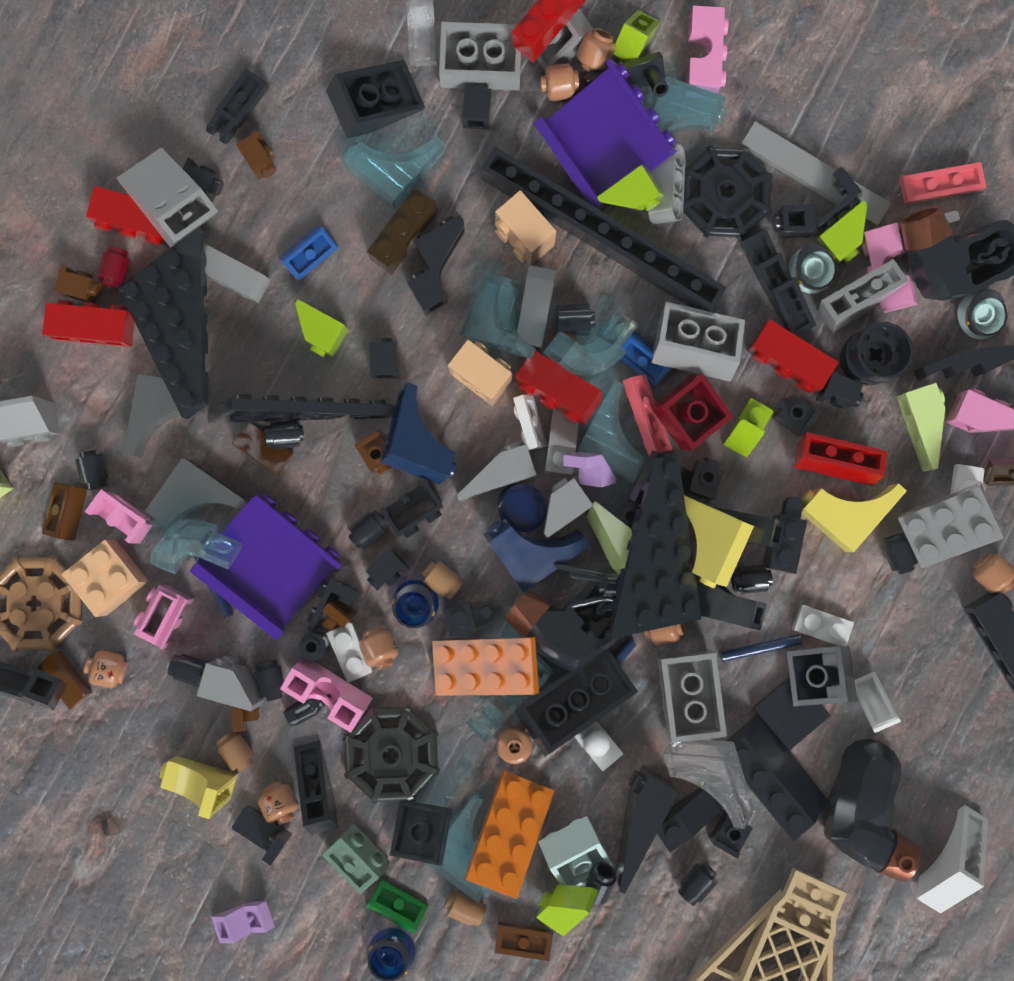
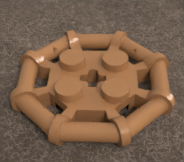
(52, 607)

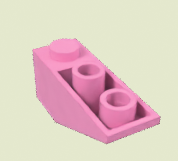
(980, 414)

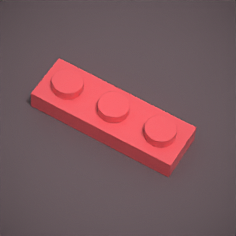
(942, 183)
(641, 399)

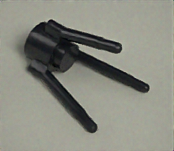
(605, 583)

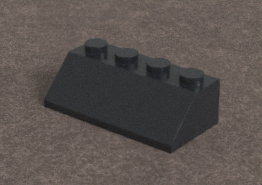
(777, 778)

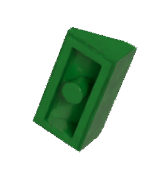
(397, 906)

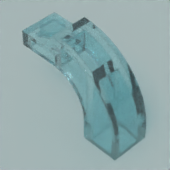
(595, 354)
(193, 539)
(497, 708)

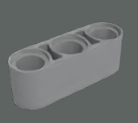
(671, 180)
(235, 275)

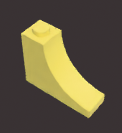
(848, 521)
(718, 542)
(201, 783)

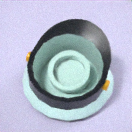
(813, 268)
(982, 314)

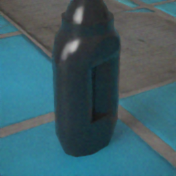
(299, 712)

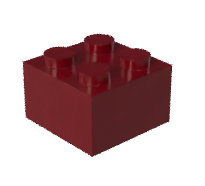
(692, 412)

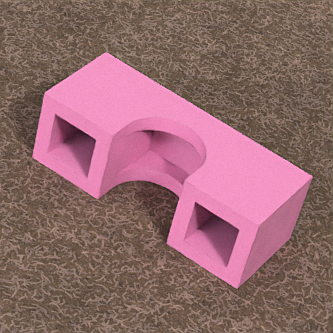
(707, 28)
(881, 247)
(313, 681)

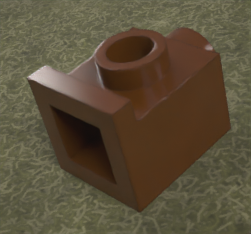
(257, 155)
(77, 285)
(366, 447)

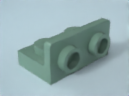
(356, 859)

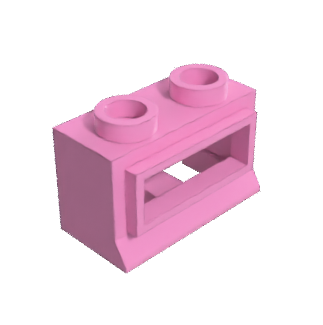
(121, 515)
(171, 620)

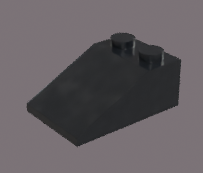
(373, 97)

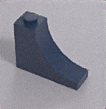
(411, 446)
(532, 558)

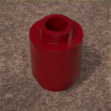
(113, 267)

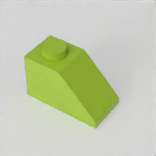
(635, 36)
(634, 191)
(846, 234)
(320, 330)
(565, 906)

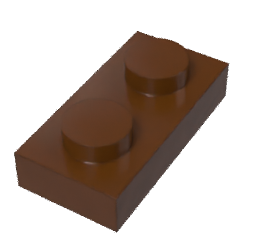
(523, 941)

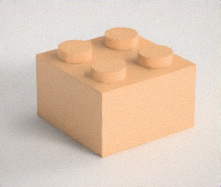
(524, 229)
(480, 372)
(105, 577)

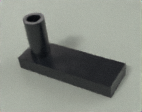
(643, 72)

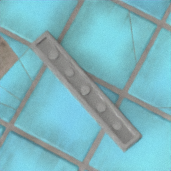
(807, 169)

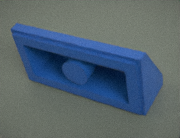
(308, 252)
(639, 358)

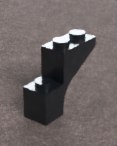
(435, 250)
(31, 686)

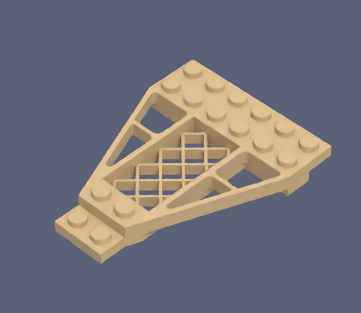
(803, 906)

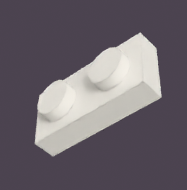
(532, 429)
(822, 625)
(346, 647)

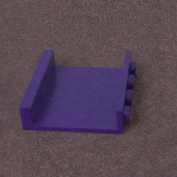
(606, 134)
(275, 566)

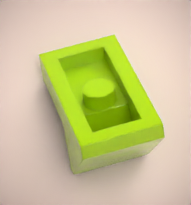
(748, 428)

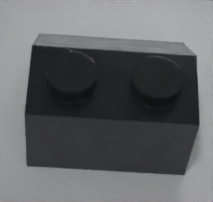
(821, 676)

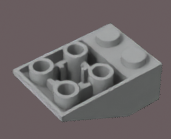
(167, 196)

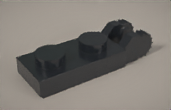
(237, 105)

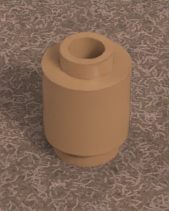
(441, 580)
(235, 751)
(464, 908)

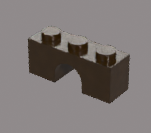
(409, 219)

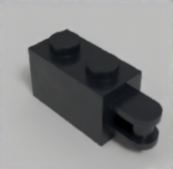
(787, 558)

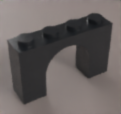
(720, 602)

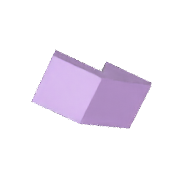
(592, 468)
(242, 921)

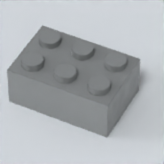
(478, 56)
(698, 341)
(951, 525)
(691, 696)

